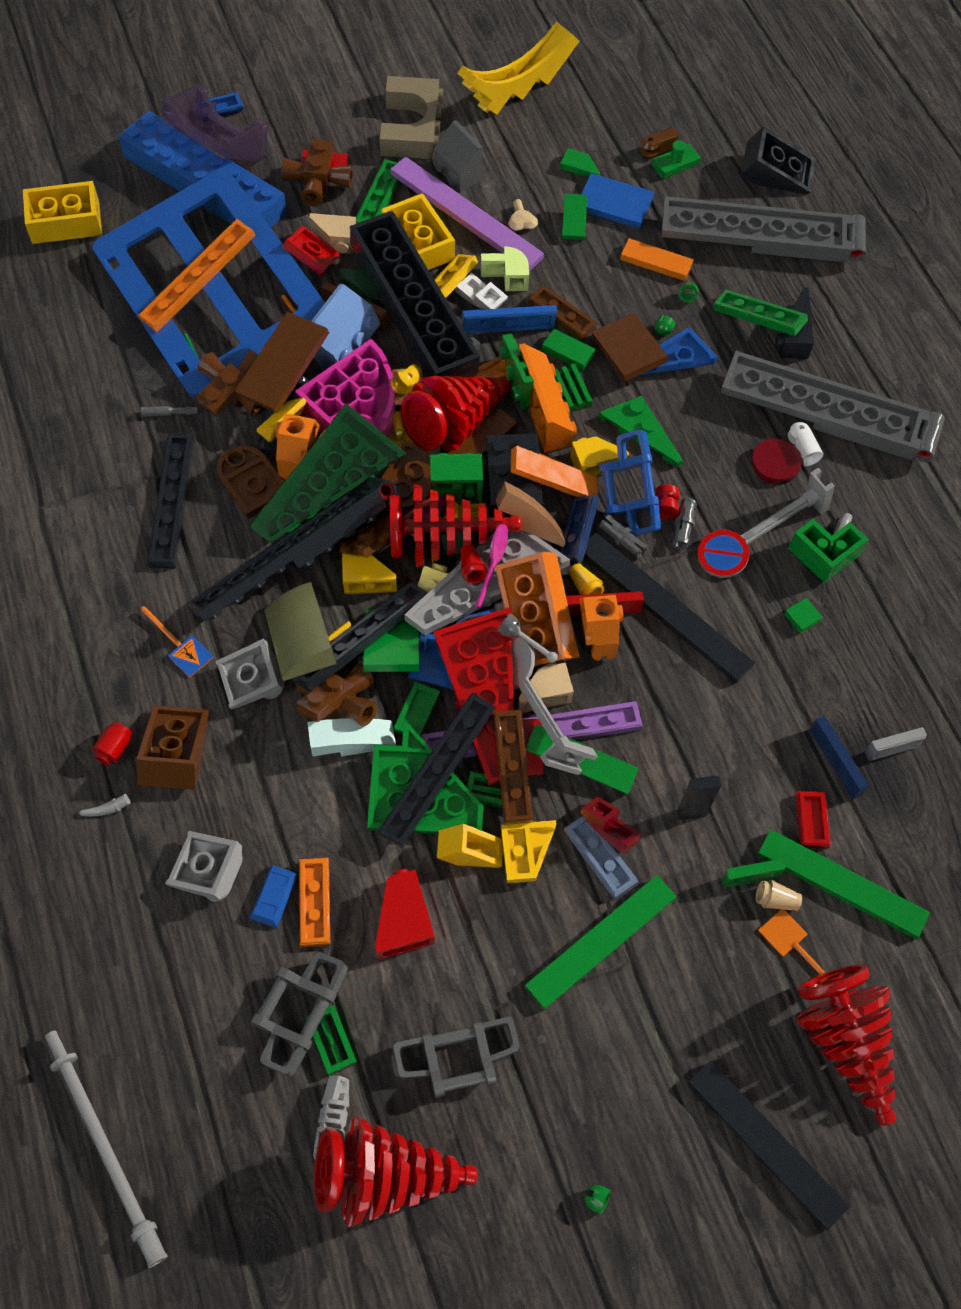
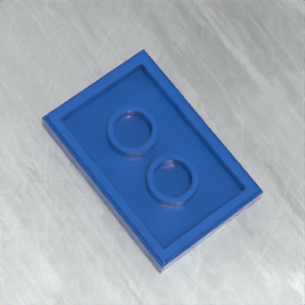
(617, 200)

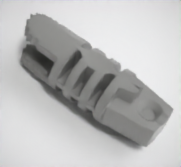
(334, 1107)

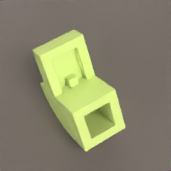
(510, 265)

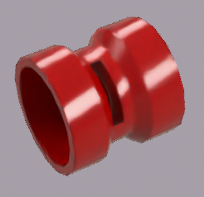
(668, 498)

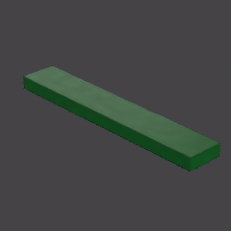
(845, 884)
(600, 942)

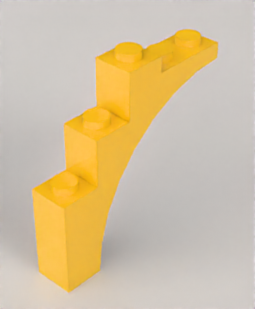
(540, 63)

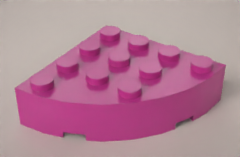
(361, 382)

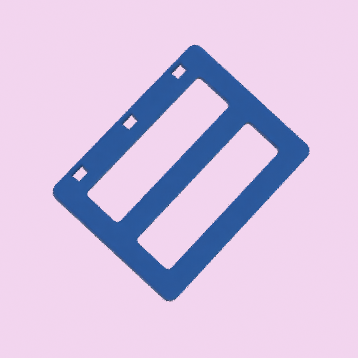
(169, 218)

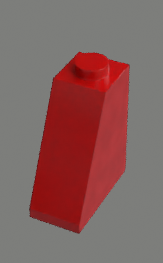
(403, 917)

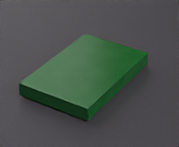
(394, 650)

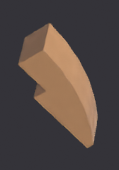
(533, 515)

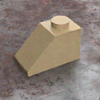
(333, 230)
(552, 686)

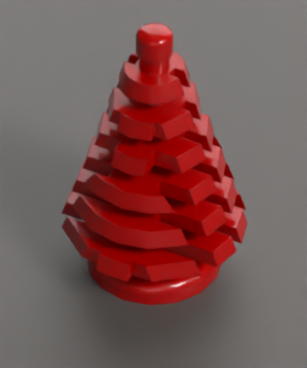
(449, 409)
(418, 525)
(853, 1033)
(380, 1172)

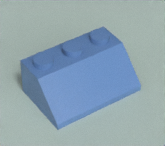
(349, 322)

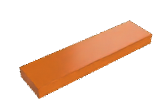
(552, 473)

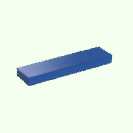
(509, 319)

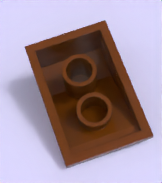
(172, 747)

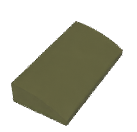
(299, 633)

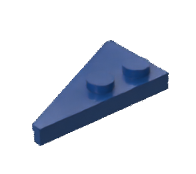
(685, 351)

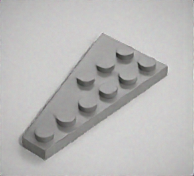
(456, 598)

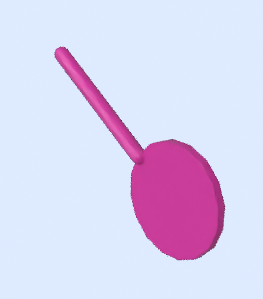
(497, 551)

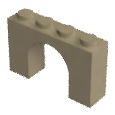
(418, 138)

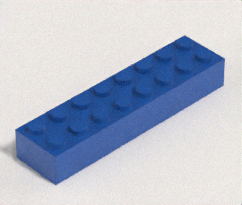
(183, 162)

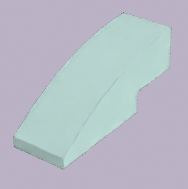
(348, 736)

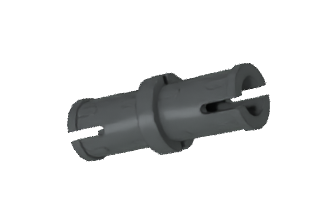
(684, 523)
(623, 536)

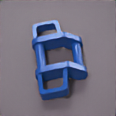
(623, 464)

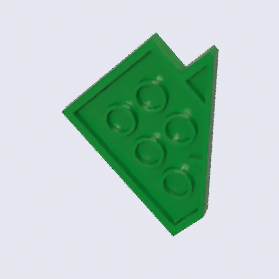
(395, 769)

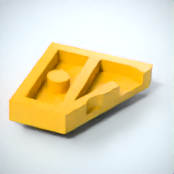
(525, 849)

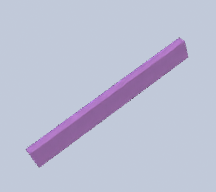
(463, 210)
(580, 723)

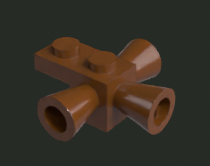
(317, 172)
(224, 383)
(338, 699)

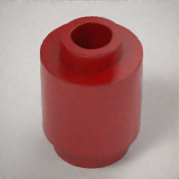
(112, 743)

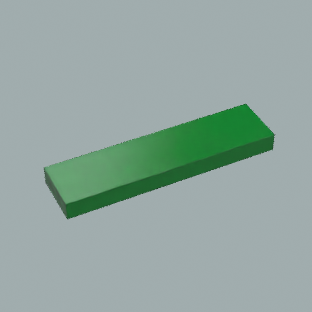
(380, 192)
(760, 312)
(603, 769)

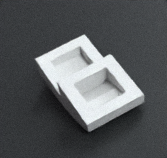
(479, 293)

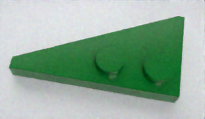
(637, 416)

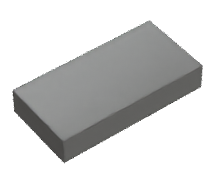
(895, 744)

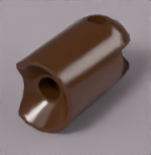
(658, 142)

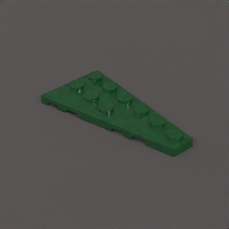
(335, 464)

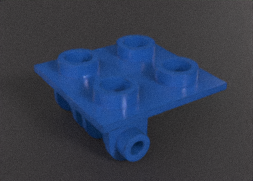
(430, 664)

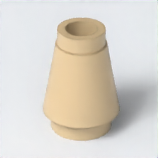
(777, 896)

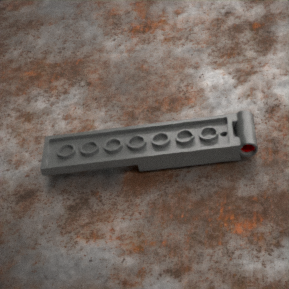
(767, 229)
(836, 407)

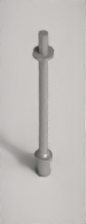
(143, 1229)

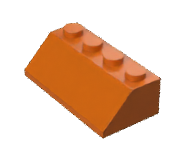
(546, 405)
(539, 602)

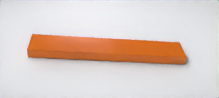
(196, 275)

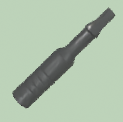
(167, 411)

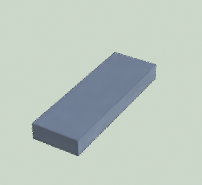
(601, 858)

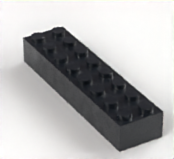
(413, 297)

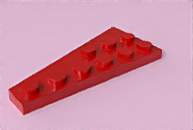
(480, 663)

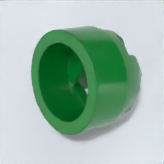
(688, 297)
(664, 325)
(599, 1199)

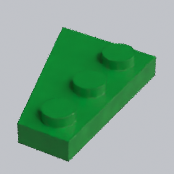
(516, 371)

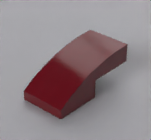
(605, 821)

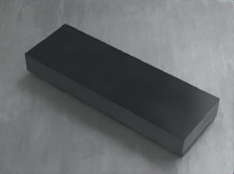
(699, 797)

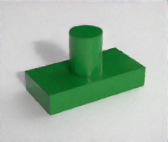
(676, 161)

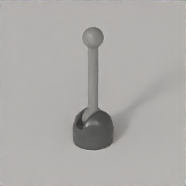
(511, 627)

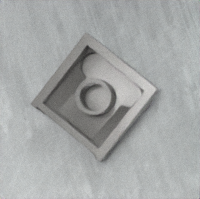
(250, 674)
(206, 866)

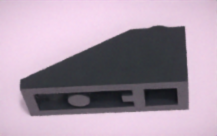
(801, 344)

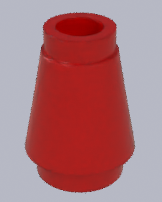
(472, 565)

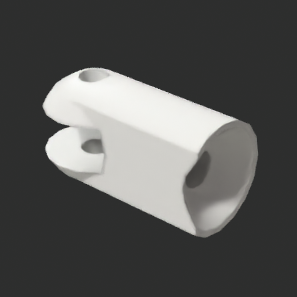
(805, 443)

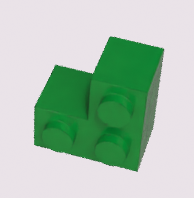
(458, 476)
(826, 553)

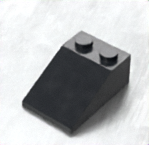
(777, 163)

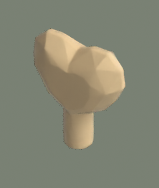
(521, 218)

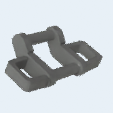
(304, 984)
(476, 1032)

